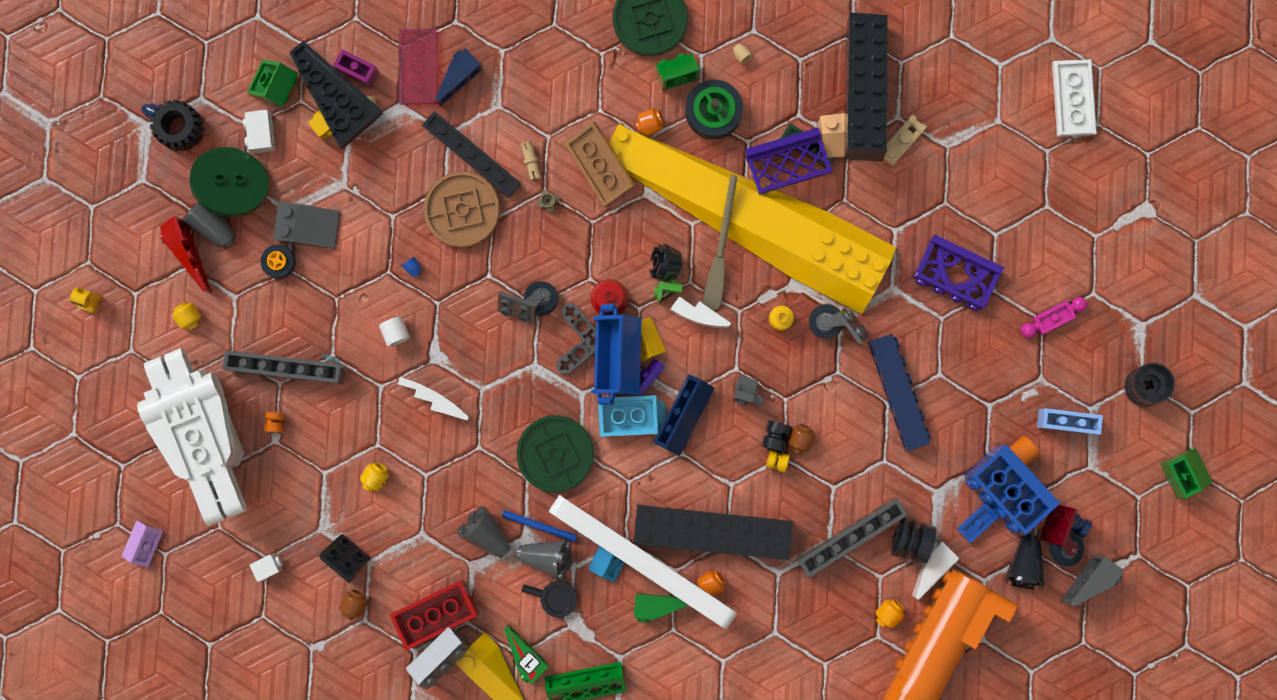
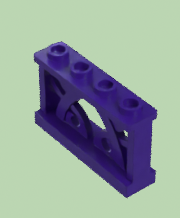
(959, 253)

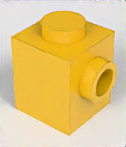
(319, 126)

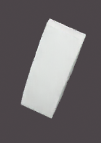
(699, 315)

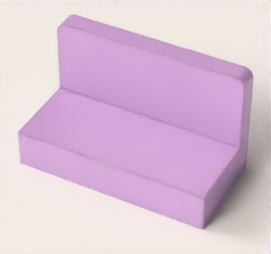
(142, 544)

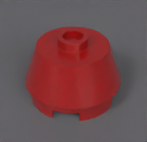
(609, 292)

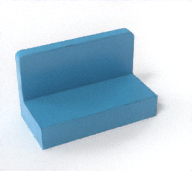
(606, 564)

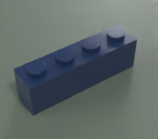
(684, 415)

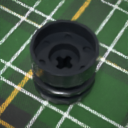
(1159, 380)
(918, 542)

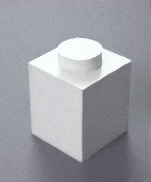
(267, 567)

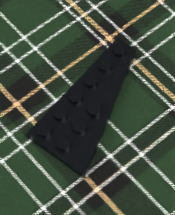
(338, 100)

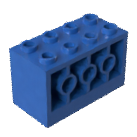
(1022, 486)

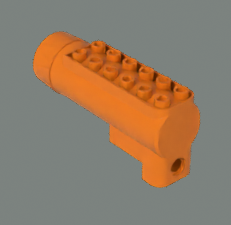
(952, 622)

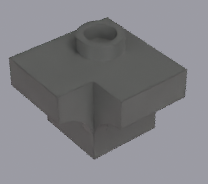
(746, 392)

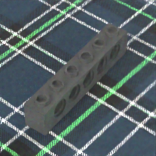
(283, 367)
(851, 537)

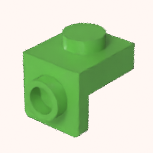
(670, 286)

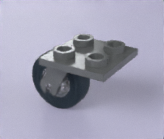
(538, 300)
(827, 322)

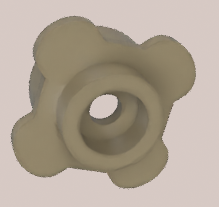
(546, 195)

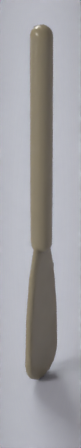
(715, 282)

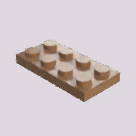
(599, 164)

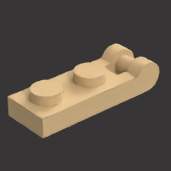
(903, 140)

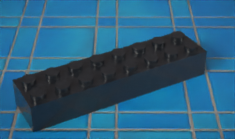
(866, 87)
(713, 532)

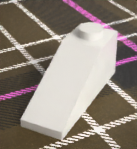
(939, 562)

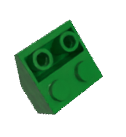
(1186, 473)

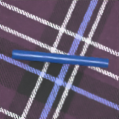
(539, 526)

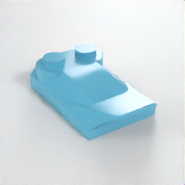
(631, 416)

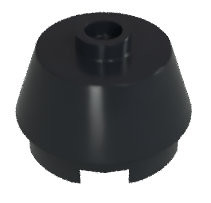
(666, 262)

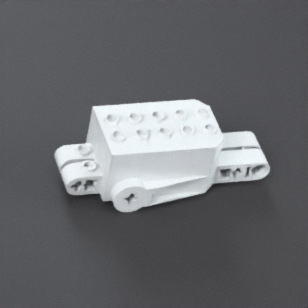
(194, 433)

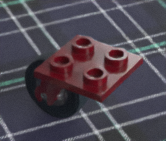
(1065, 546)

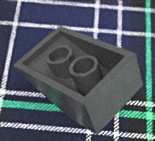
(306, 225)
(1094, 579)

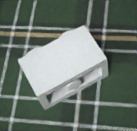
(259, 131)

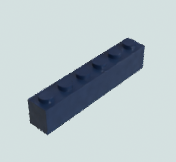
(898, 392)

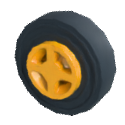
(271, 258)

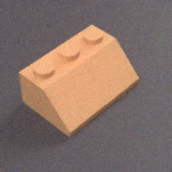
(832, 134)

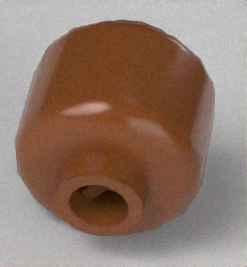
(801, 438)
(353, 604)

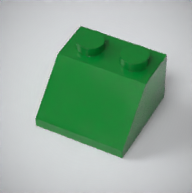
(677, 71)
(273, 82)

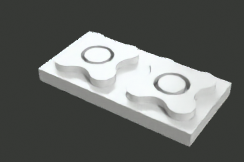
(1074, 98)

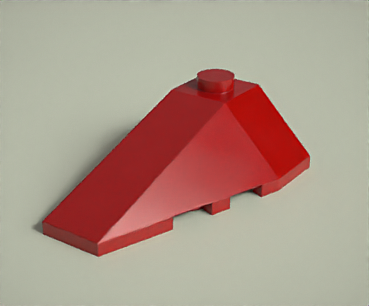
(181, 243)

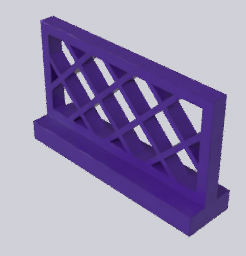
(782, 146)

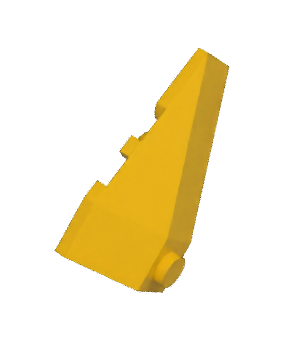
(489, 669)

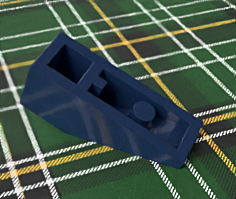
(460, 71)

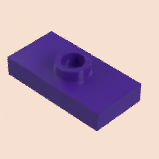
(649, 374)

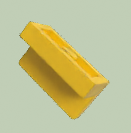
(650, 340)

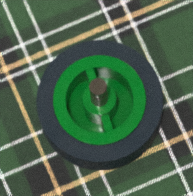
(714, 109)

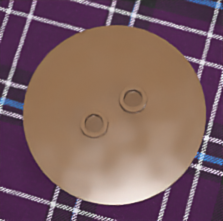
(462, 209)

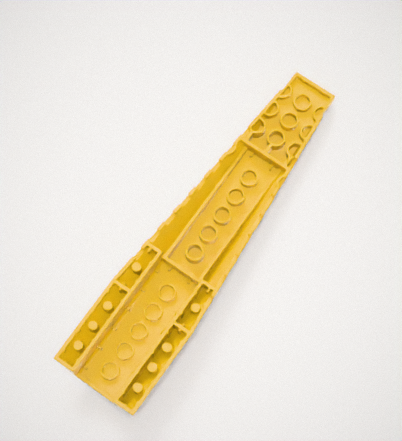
(774, 226)

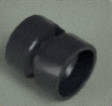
(776, 436)

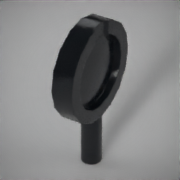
(557, 598)

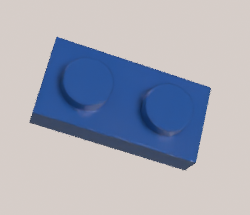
(977, 522)

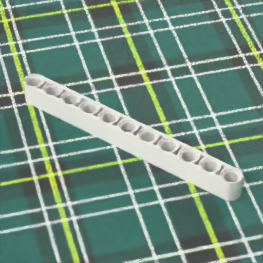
(643, 562)

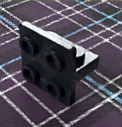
(344, 558)

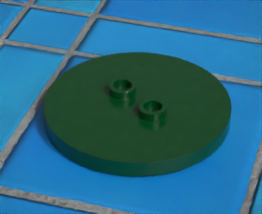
(650, 25)
(228, 182)
(555, 453)

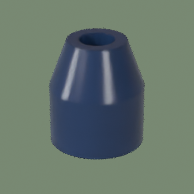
(147, 110)

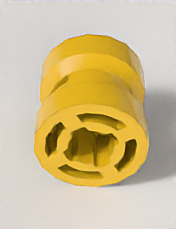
(782, 461)

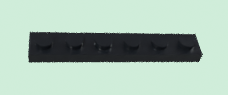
(471, 154)

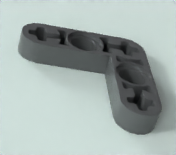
(584, 344)

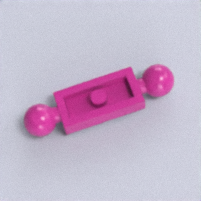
(1054, 317)

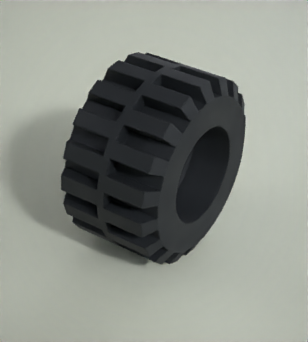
(166, 115)

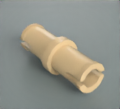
(530, 160)

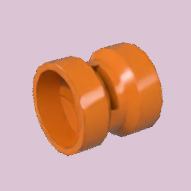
(273, 426)

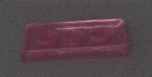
(418, 66)

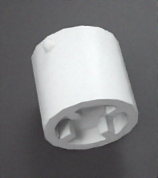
(394, 331)

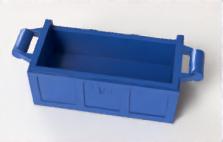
(616, 355)

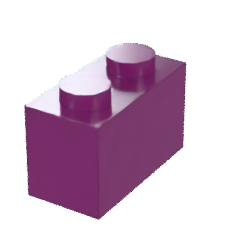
(356, 68)

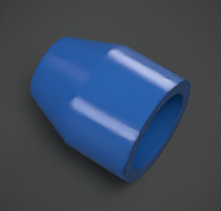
(412, 267)

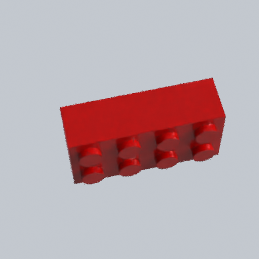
(434, 614)

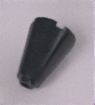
(1027, 564)

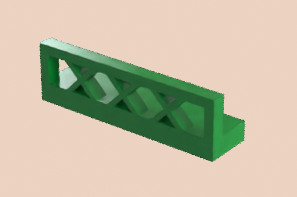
(584, 681)

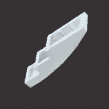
(439, 402)

